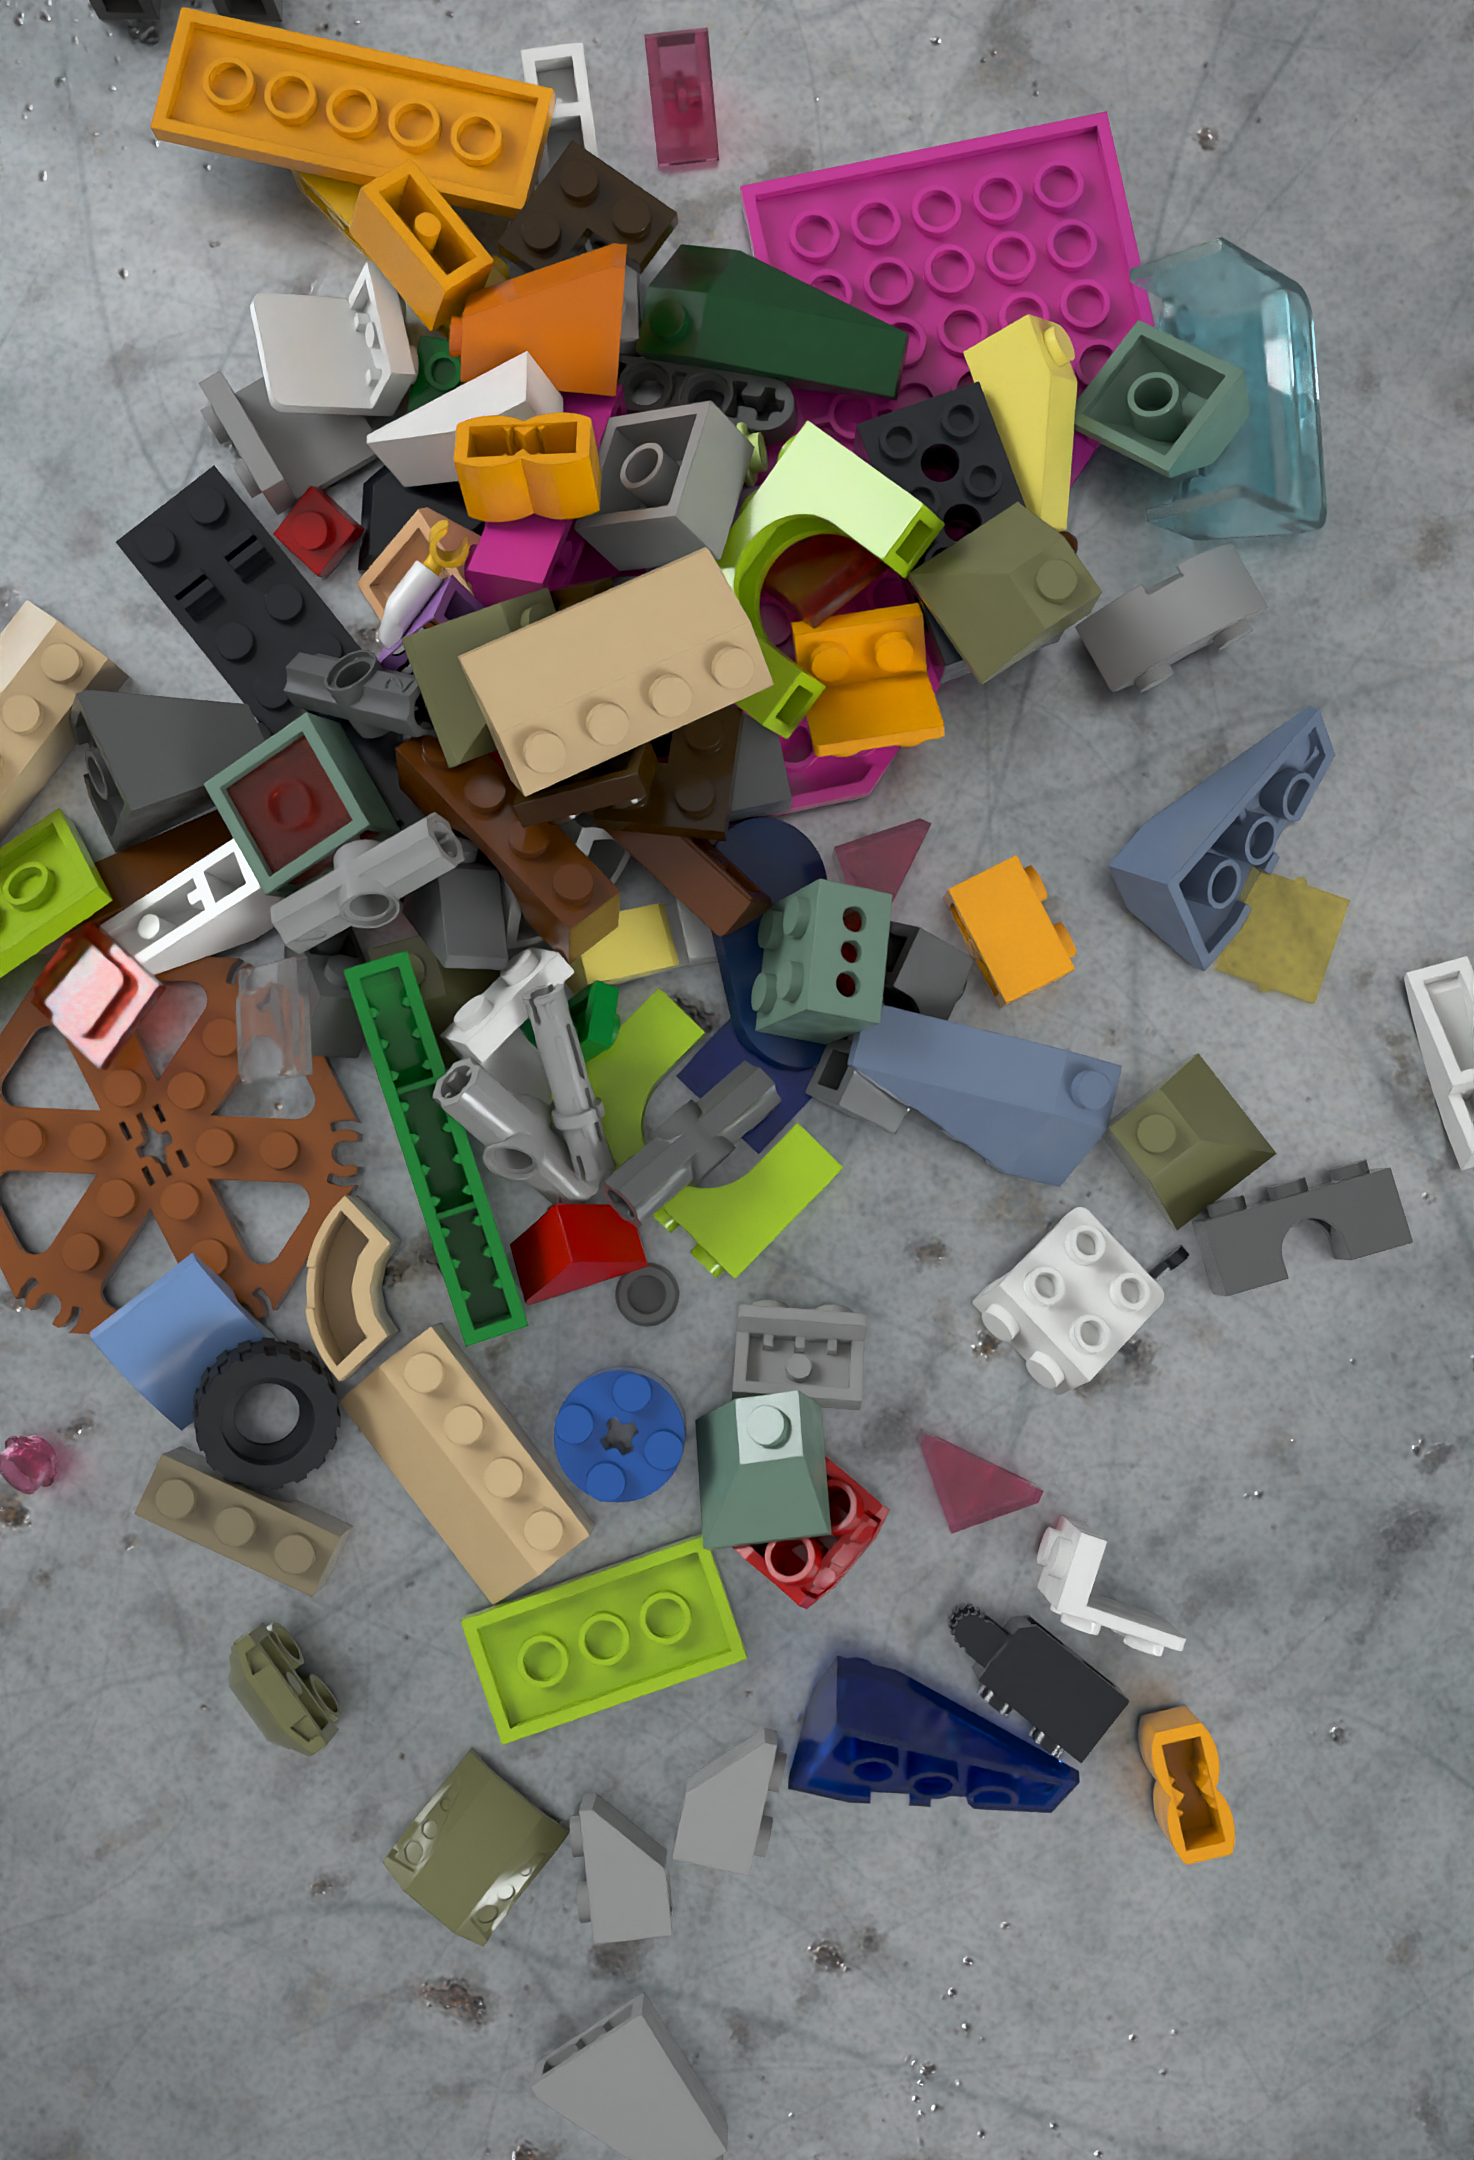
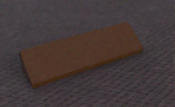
(152, 863)
(698, 878)

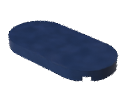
(779, 863)

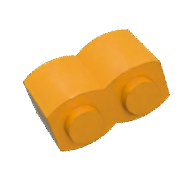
(528, 467)
(1185, 1791)

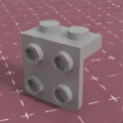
(283, 449)

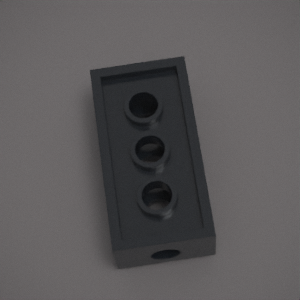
(961, 439)

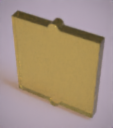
(1285, 936)

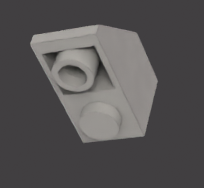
(724, 1806)
(625, 1875)

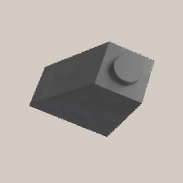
(155, 757)

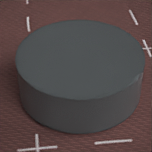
(647, 1295)

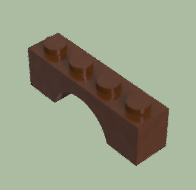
(550, 876)

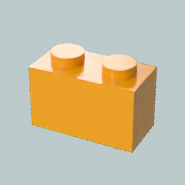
(419, 243)
(1010, 930)

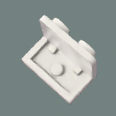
(336, 350)
(491, 1021)
(1070, 1302)
(1070, 1565)

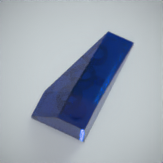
(894, 1735)

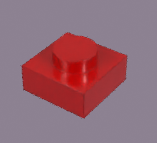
(318, 531)

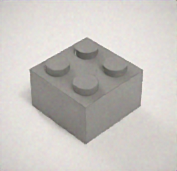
(667, 485)

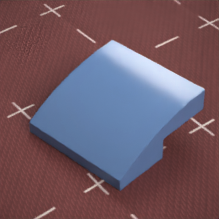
(175, 1333)

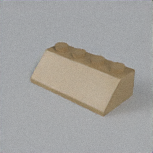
(615, 671)
(39, 678)
(467, 1463)

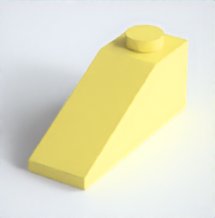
(1033, 405)

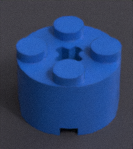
(608, 1469)

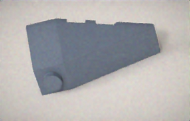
(1196, 854)
(1003, 1096)

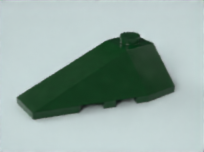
(756, 320)

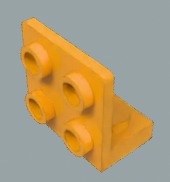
(872, 680)

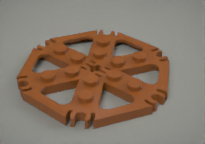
(182, 1202)

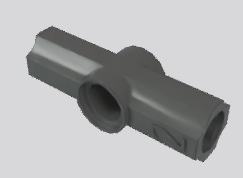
(360, 692)
(691, 1143)

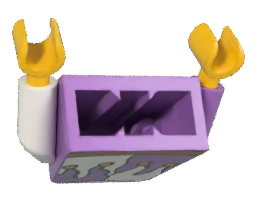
(424, 599)

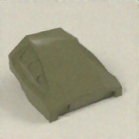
(281, 1705)
(473, 1850)

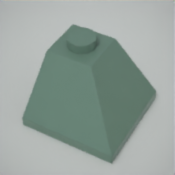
(1164, 402)
(762, 1471)

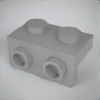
(800, 1351)

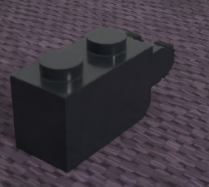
(1040, 1679)

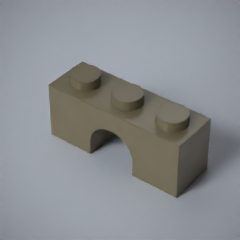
(262, 1533)

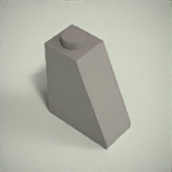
(633, 2089)

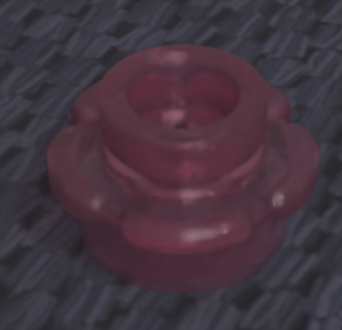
(28, 1463)

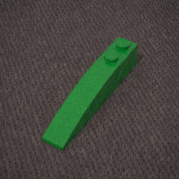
(435, 1149)

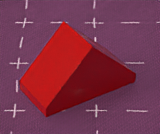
(575, 1249)

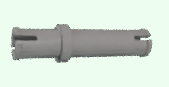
(577, 1108)

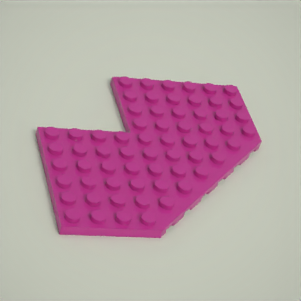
(949, 253)

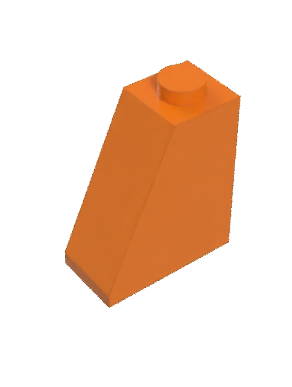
(559, 314)

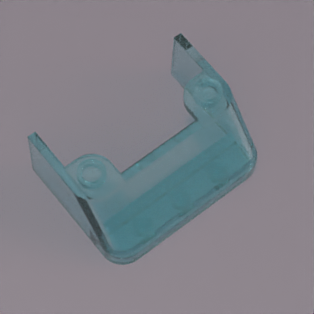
(1263, 323)

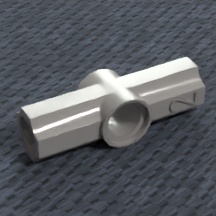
(367, 883)
(514, 1132)

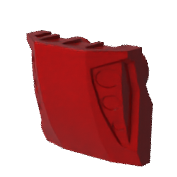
(815, 1565)

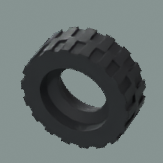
(273, 1462)

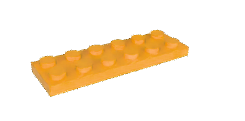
(351, 111)

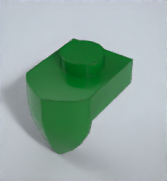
(593, 1017)

